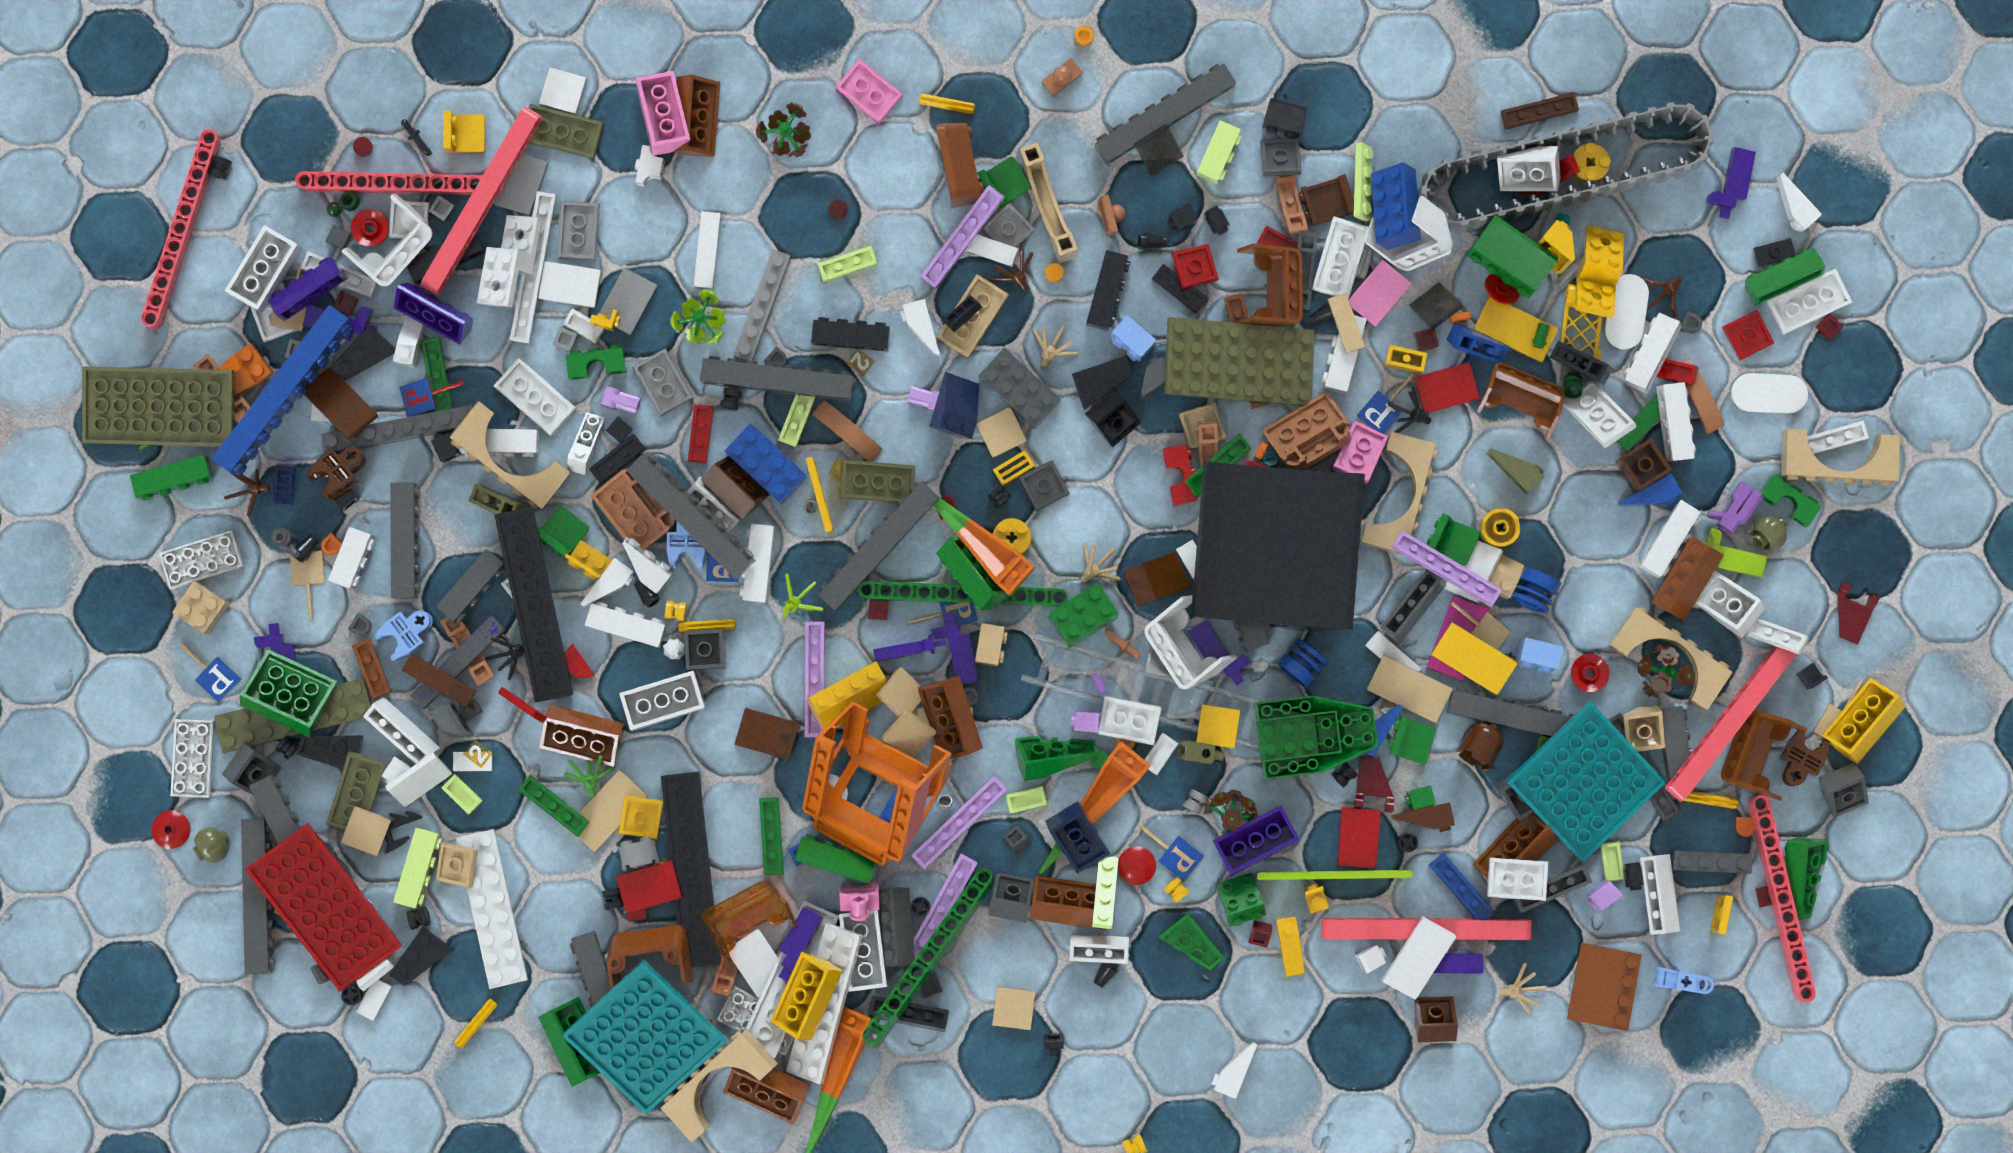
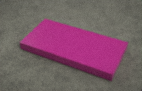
(1458, 618)

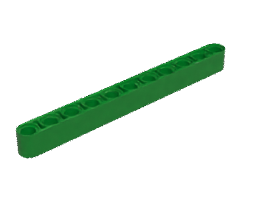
(953, 591)
(928, 966)

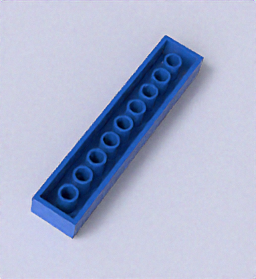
(283, 391)

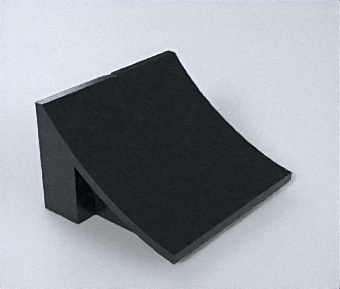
(1278, 546)

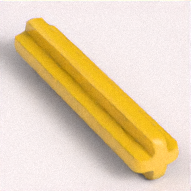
(945, 103)
(727, 624)
(1714, 800)
(475, 1023)

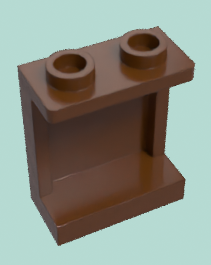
(1327, 200)

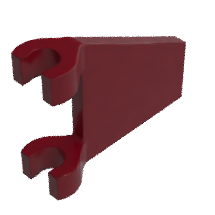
(1852, 615)
(1372, 782)

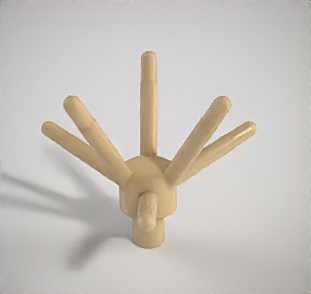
(1050, 352)
(1093, 569)
(1516, 990)

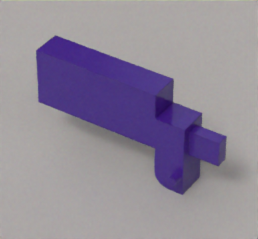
(1736, 181)
(360, 323)
(276, 642)
(1211, 646)
(907, 649)
(960, 649)
(798, 940)

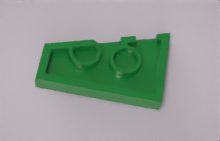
(1192, 941)

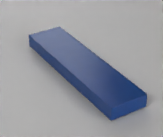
(1461, 888)

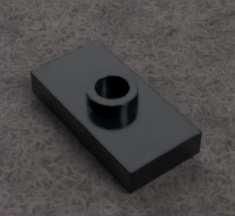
(1774, 252)
(962, 313)

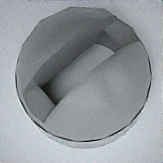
(807, 507)
(944, 803)

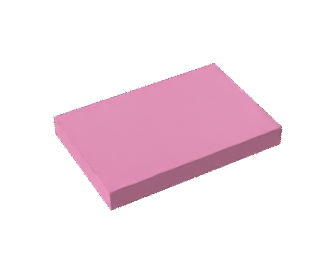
(869, 91)
(1379, 293)
(1361, 452)

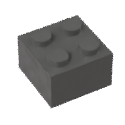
(705, 649)

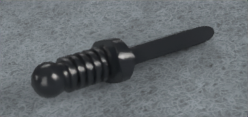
(416, 138)

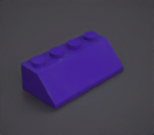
(307, 289)
(432, 312)
(1256, 840)

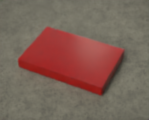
(1446, 388)
(1358, 837)
(649, 886)

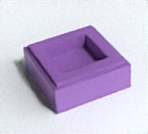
(1099, 683)

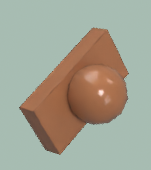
(1062, 77)
(1110, 215)

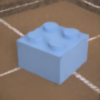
(1132, 339)
(1538, 654)

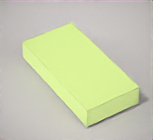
(462, 794)
(1026, 799)
(1612, 861)

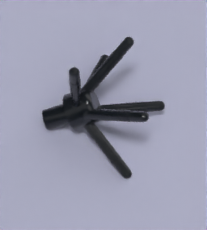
(1416, 415)
(515, 651)

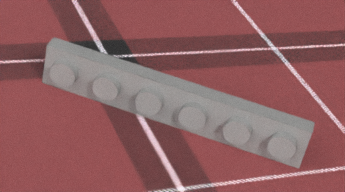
(762, 305)

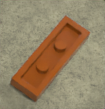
(371, 668)

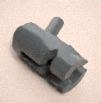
(286, 540)

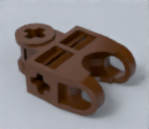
(348, 467)
(1801, 759)

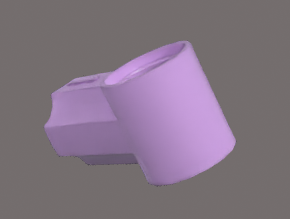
(923, 398)
(614, 399)

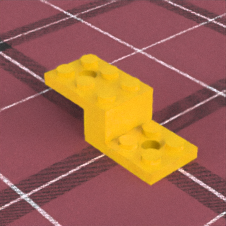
(1599, 271)

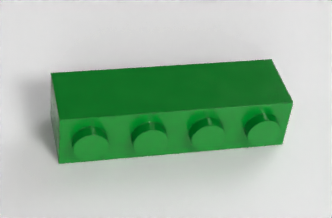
(1784, 276)
(171, 477)

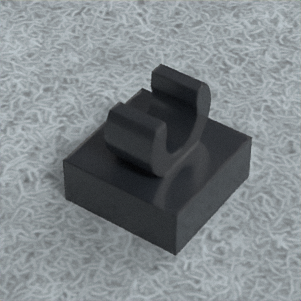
(1053, 1042)

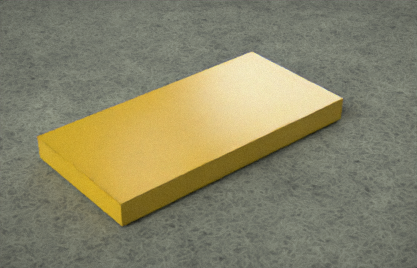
(1513, 328)
(820, 496)
(1474, 658)

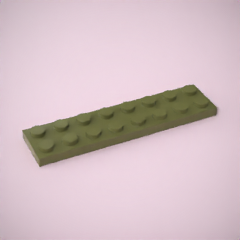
(346, 704)

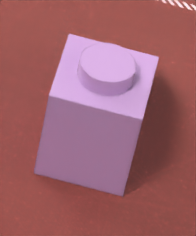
(1085, 722)
(1603, 895)

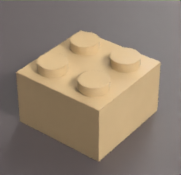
(201, 608)
(990, 645)

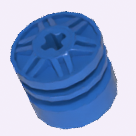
(1535, 591)
(1302, 663)

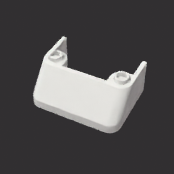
(1434, 241)
(387, 269)
(1176, 650)

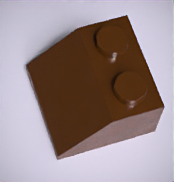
(1435, 1019)

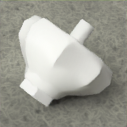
(674, 649)

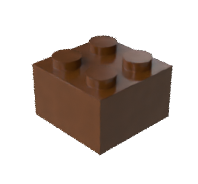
(1643, 465)

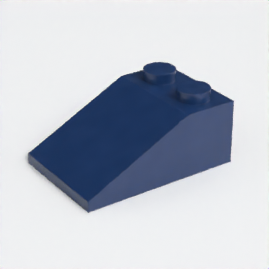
(956, 407)
(1077, 837)

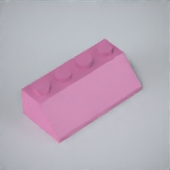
(662, 112)

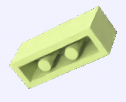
(1219, 152)

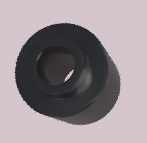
(1217, 220)
(1633, 876)

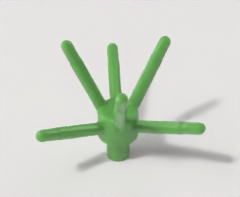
(589, 781)

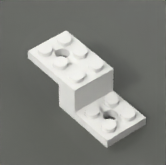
(508, 261)

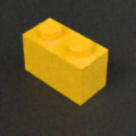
(1405, 359)

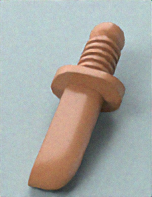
(1121, 643)

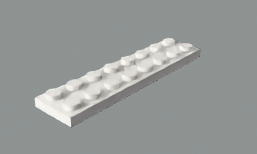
(494, 913)
(760, 1023)
(811, 1057)

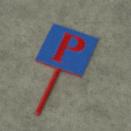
(419, 396)

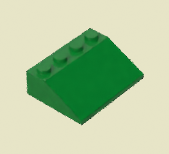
(1512, 257)
(287, 693)

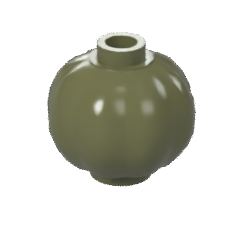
(1769, 532)
(211, 844)

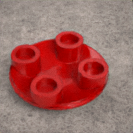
(1136, 865)

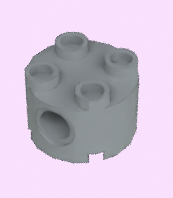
(638, 854)

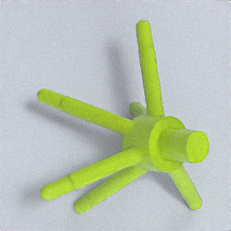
(794, 603)

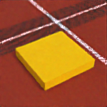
(1218, 726)
(640, 816)
(1721, 914)

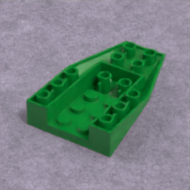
(1311, 734)

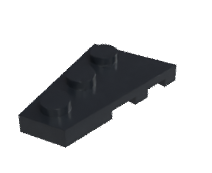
(363, 353)
(1099, 379)
(329, 749)
(420, 955)

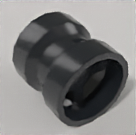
(220, 168)
(730, 399)
(1344, 774)
(1407, 842)
(612, 899)
(418, 918)

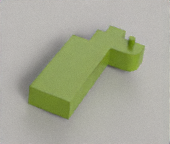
(1736, 559)

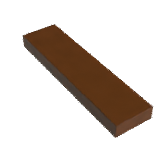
(1539, 111)
(439, 680)

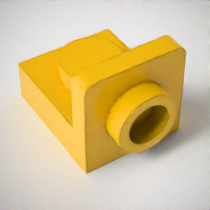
(603, 322)
(1315, 898)

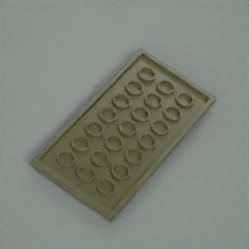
(1239, 361)
(157, 406)

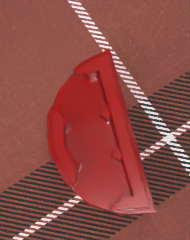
(576, 663)

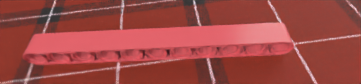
(390, 185)
(481, 201)
(182, 238)
(1729, 722)
(1788, 904)
(1403, 927)

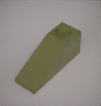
(1521, 472)
(494, 501)

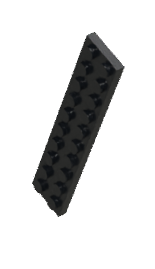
(534, 604)
(691, 861)

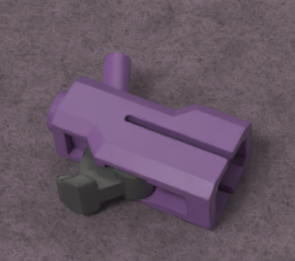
(1739, 511)

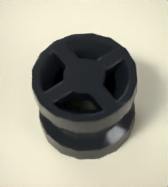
(999, 496)
(287, 747)
(920, 906)
(348, 996)

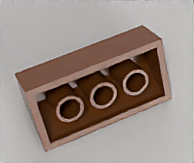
(700, 107)
(1687, 578)
(948, 706)
(581, 735)
(1520, 840)
(1063, 901)
(774, 1093)

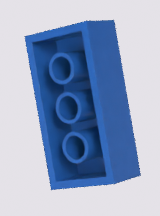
(1394, 206)
(766, 463)

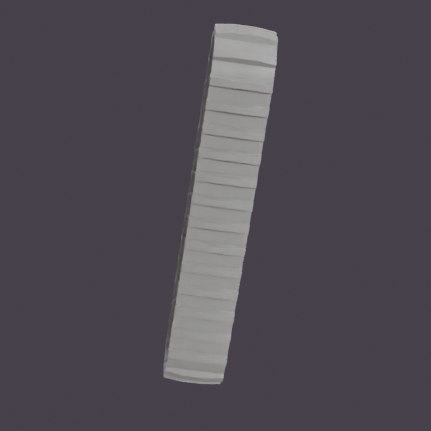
(1684, 112)

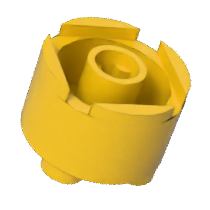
(1600, 163)
(1015, 527)
(1510, 528)

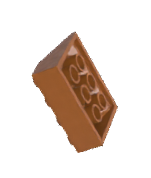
(1604, 986)

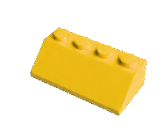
(1559, 242)
(858, 687)
(1864, 720)
(806, 996)

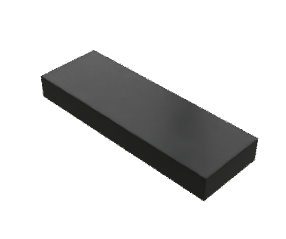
(1169, 281)
(617, 458)

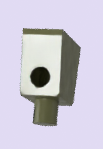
(1192, 752)

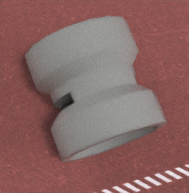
(1193, 805)

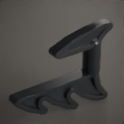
(399, 821)

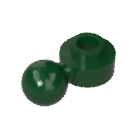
(334, 209)

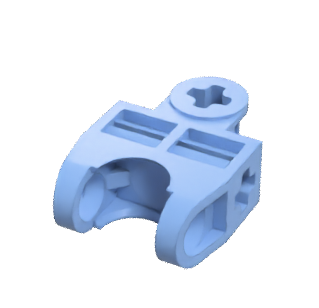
(676, 549)
(406, 631)
(1672, 979)

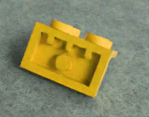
(463, 132)
(589, 559)

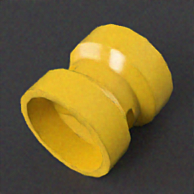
(680, 610)
(1176, 889)
(1135, 1145)

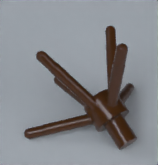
(1017, 276)
(1669, 288)
(254, 487)

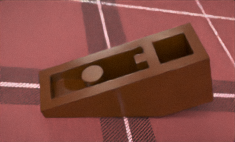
(1431, 817)

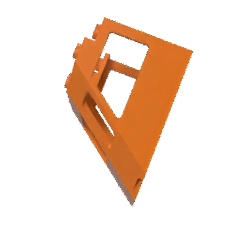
(853, 825)

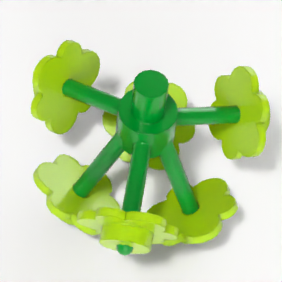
(696, 313)

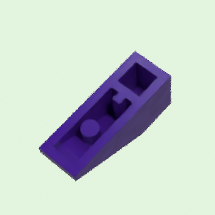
(1461, 963)

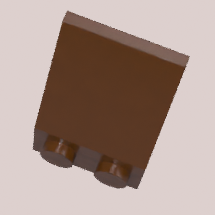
(1156, 579)
(767, 733)

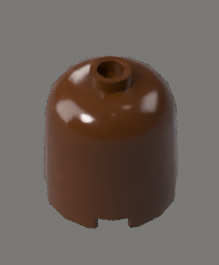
(1481, 745)

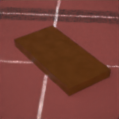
(340, 403)

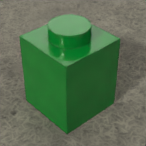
(1420, 797)

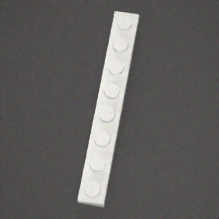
(530, 284)

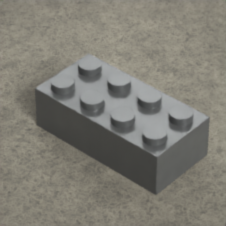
(1019, 388)

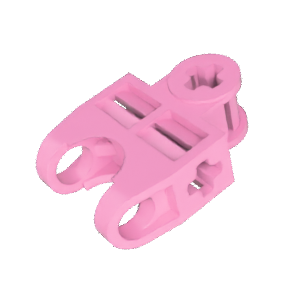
(859, 899)

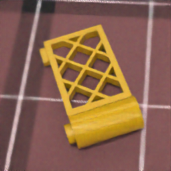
(1570, 295)

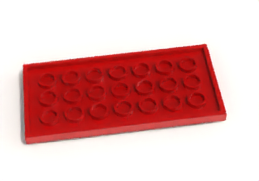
(323, 907)

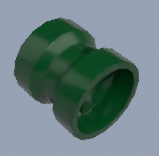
(1572, 386)

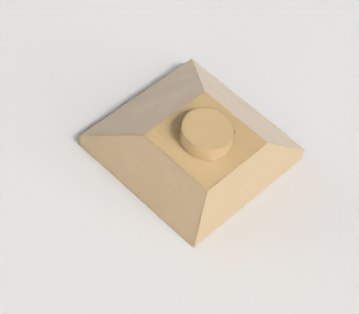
(1506, 575)
(1645, 728)

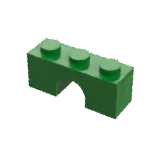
(579, 363)
(1803, 507)

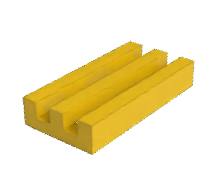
(1011, 478)

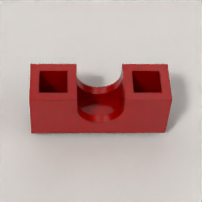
(1178, 458)

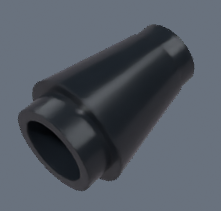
(1151, 241)
(1322, 315)
(306, 548)
(646, 595)
(1105, 973)

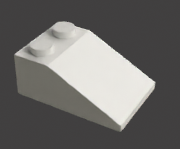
(1530, 170)
(1730, 604)

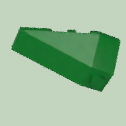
(1046, 757)
(1803, 866)

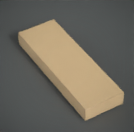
(1346, 323)

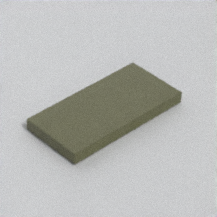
(567, 132)
(875, 481)
(356, 788)

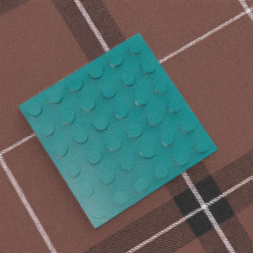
(1585, 781)
(644, 1037)

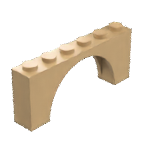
(1037, 176)
(1416, 456)
(1800, 462)
(536, 487)
(1709, 674)
(685, 1106)

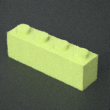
(417, 868)

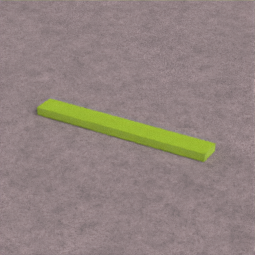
(1334, 874)

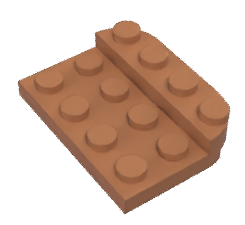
(1309, 433)
(633, 510)

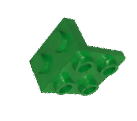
(1006, 179)
(562, 531)
(1453, 539)
(1411, 740)
(1241, 899)

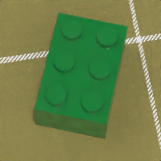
(1083, 615)

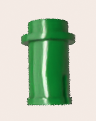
(1540, 336)

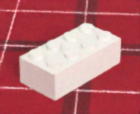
(263, 269)
(662, 700)
(869, 966)

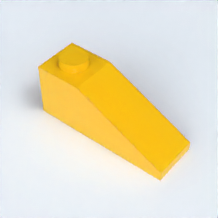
(1290, 945)

